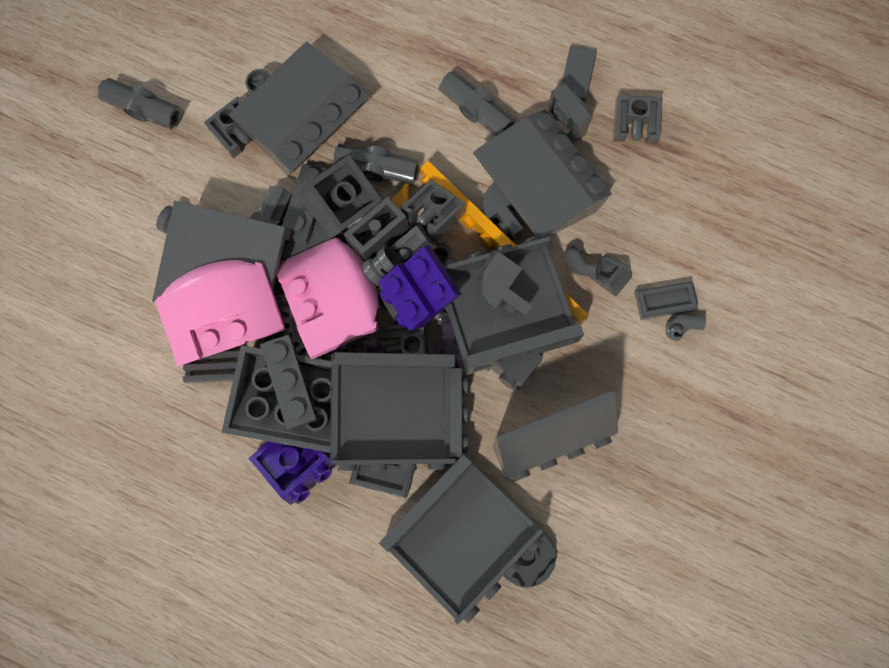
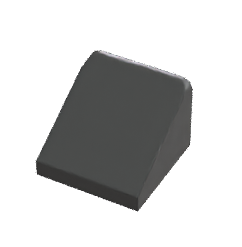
(613, 275)

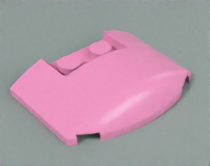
(329, 296)
(218, 309)

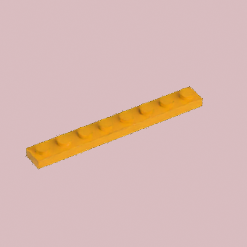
(489, 233)

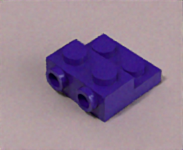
(419, 289)
(291, 469)

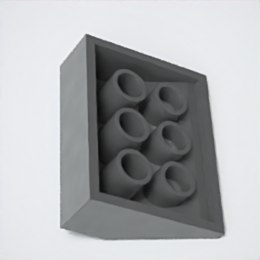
(298, 107)
(543, 174)
(256, 411)
(557, 436)

